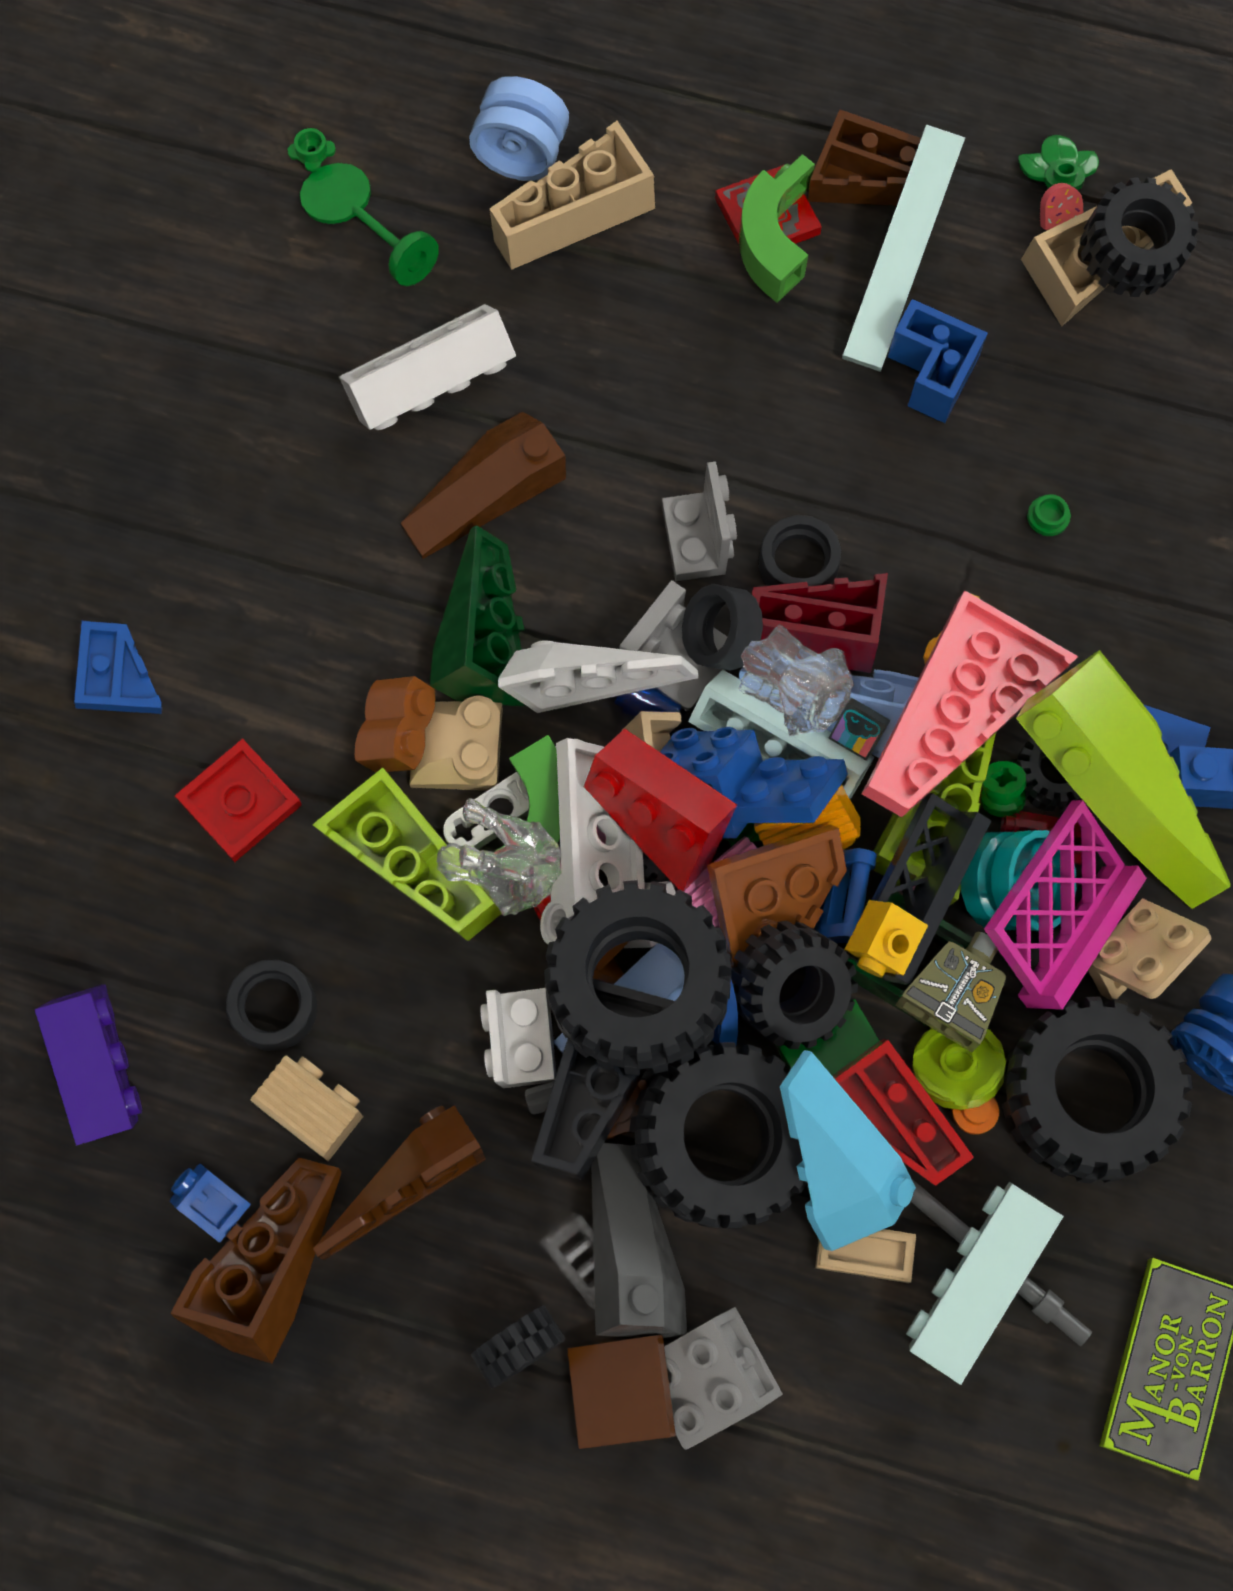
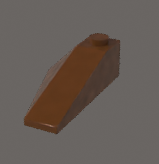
(489, 480)
(258, 1277)

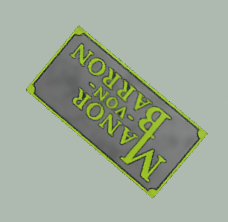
(1171, 1370)

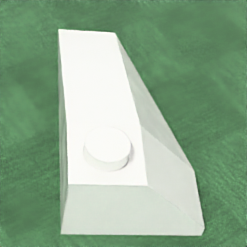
(571, 674)

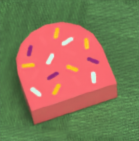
(1059, 205)

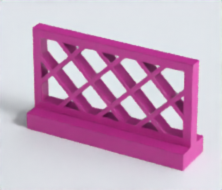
(1082, 927)

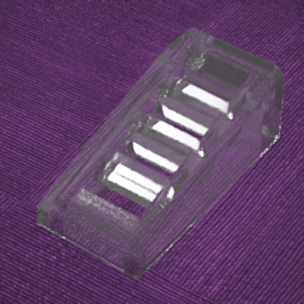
(560, 1235)

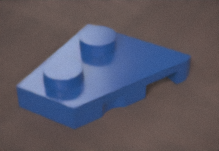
(112, 672)

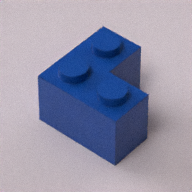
(941, 351)

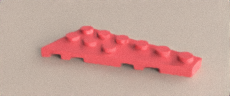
(966, 693)

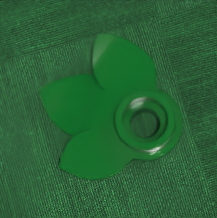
(1059, 163)

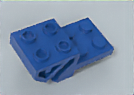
(762, 789)

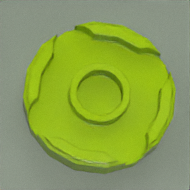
(954, 1074)

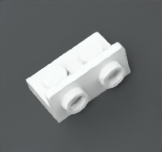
(519, 1038)

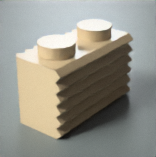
(307, 1106)

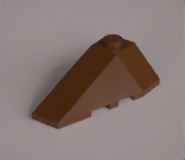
(421, 1165)

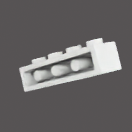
(428, 367)

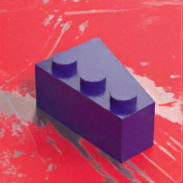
(89, 1064)

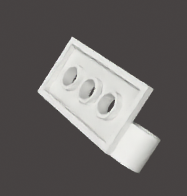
(579, 844)

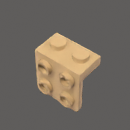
(1147, 951)

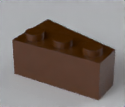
(862, 163)

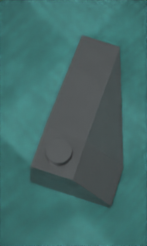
(633, 1261)

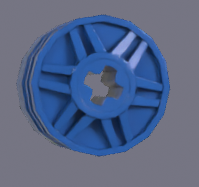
(1208, 1035)

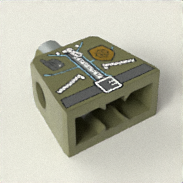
(957, 991)

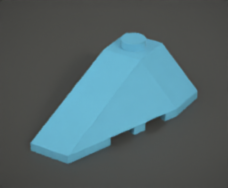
(849, 1166)

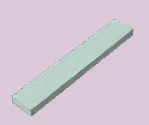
(903, 248)

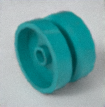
(997, 868)

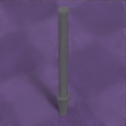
(1045, 1304)

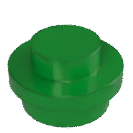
(1049, 515)

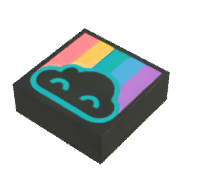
(859, 729)

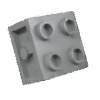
(700, 529)
(662, 633)
(716, 1378)

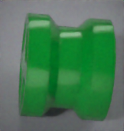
(1004, 789)

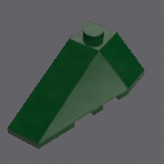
(478, 624)

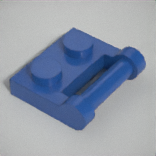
(831, 921)

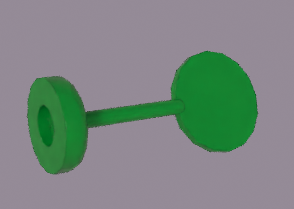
(342, 192)

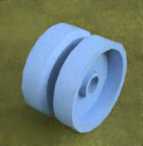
(519, 128)

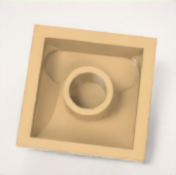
(461, 746)

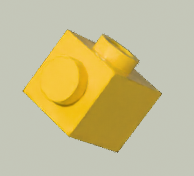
(885, 938)

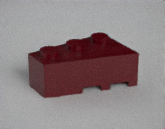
(828, 616)

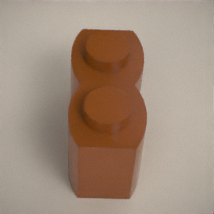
(395, 724)

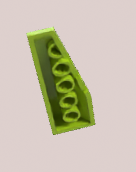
(1122, 771)

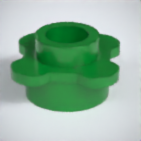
(309, 140)

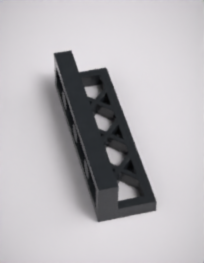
(942, 872)

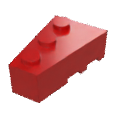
(660, 806)
(903, 1112)

